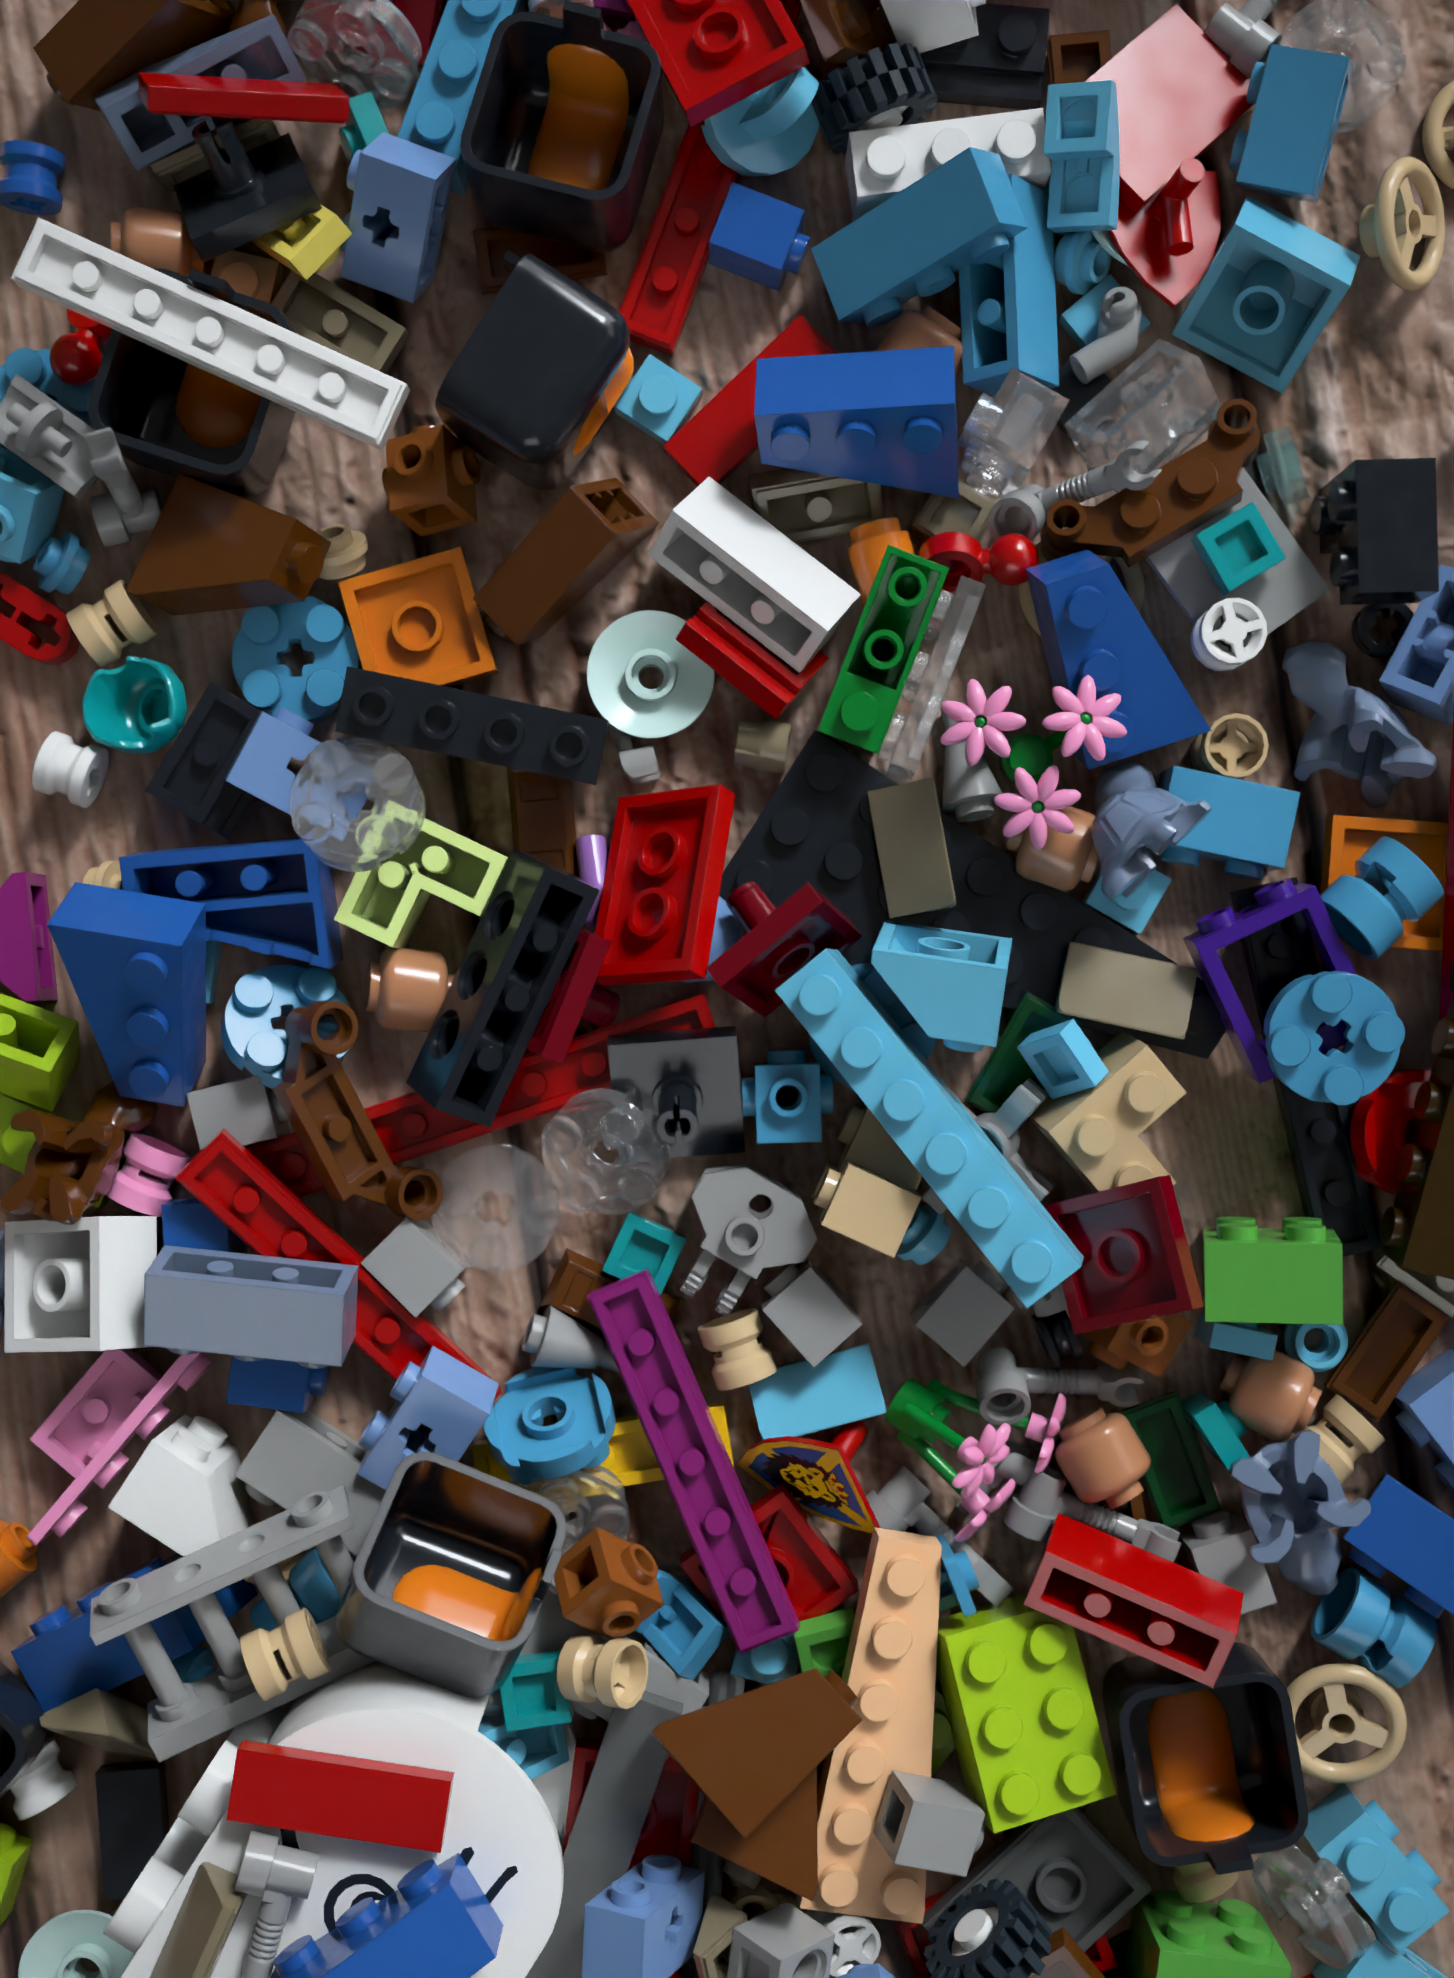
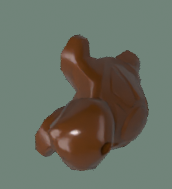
(74, 1159)

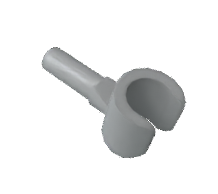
(638, 762)
(1014, 1466)

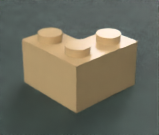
(1101, 1124)
(871, 1187)

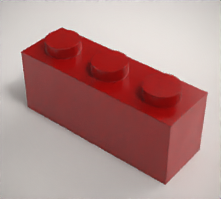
(1136, 1600)

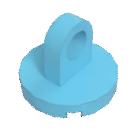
(767, 128)

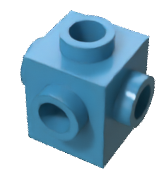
(787, 1123)

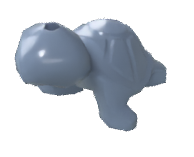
(1351, 727)
(1133, 816)
(1291, 1505)

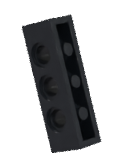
(471, 725)
(501, 988)

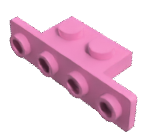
(99, 1419)

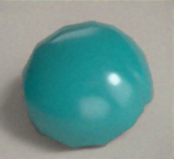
(135, 706)

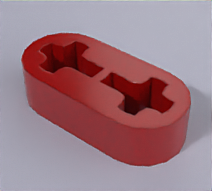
(29, 606)

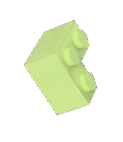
(439, 862)

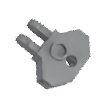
(742, 1235)

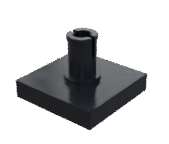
(243, 190)
(687, 1082)

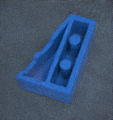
(1098, 632)
(254, 892)
(140, 984)
(65, 1663)
(425, 1929)

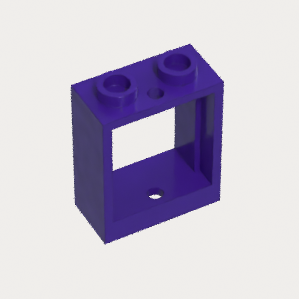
(1225, 927)

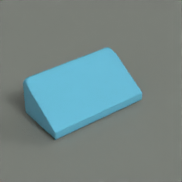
(816, 1398)

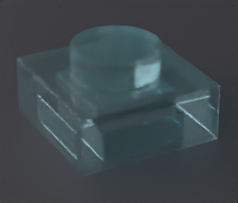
(1282, 467)

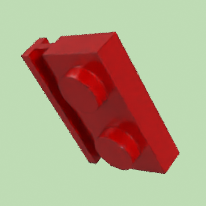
(745, 660)

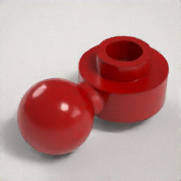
(77, 355)
(965, 557)

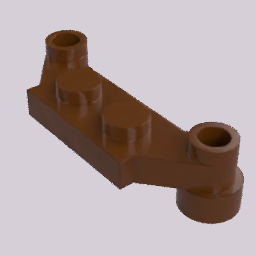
(1178, 500)
(334, 1122)

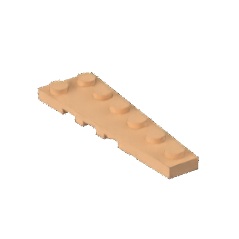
(894, 1678)

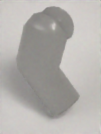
(1116, 335)

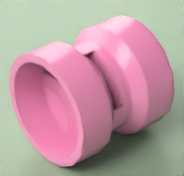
(147, 1174)

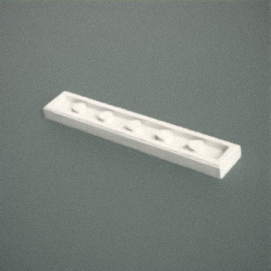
(210, 334)

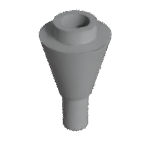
(966, 788)
(564, 1343)

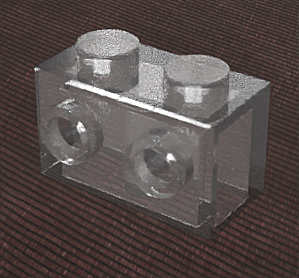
(1155, 399)
(1008, 434)

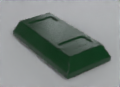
(1005, 1065)
(1177, 1473)

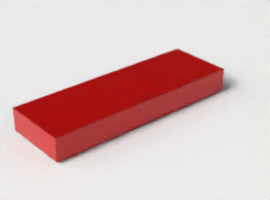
(243, 98)
(725, 428)
(340, 1796)

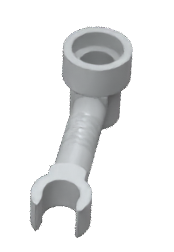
(1244, 33)
(124, 507)
(1027, 508)
(1006, 1388)
(1044, 1497)
(902, 1505)
(277, 1876)

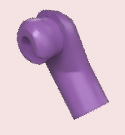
(592, 865)

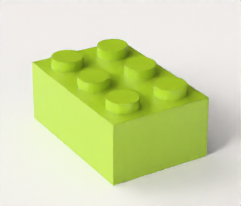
(1020, 1713)

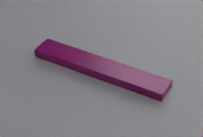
(694, 1461)

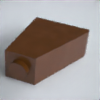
(114, 39)
(224, 554)
(563, 558)
(760, 1743)
(778, 1848)

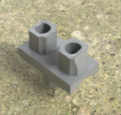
(46, 437)

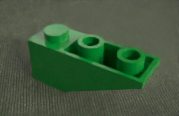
(882, 649)

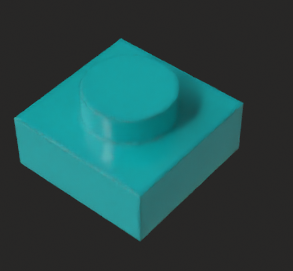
(363, 125)
(1238, 548)
(642, 1246)
(1217, 1427)
(533, 1695)

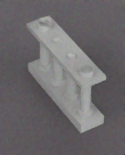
(226, 1698)

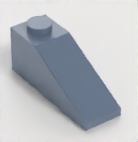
(247, 52)

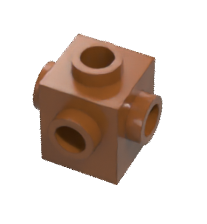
(431, 480)
(1127, 1342)
(607, 1584)

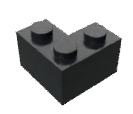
(1380, 530)

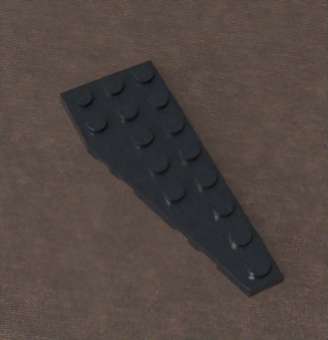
(824, 835)

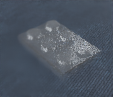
(930, 678)

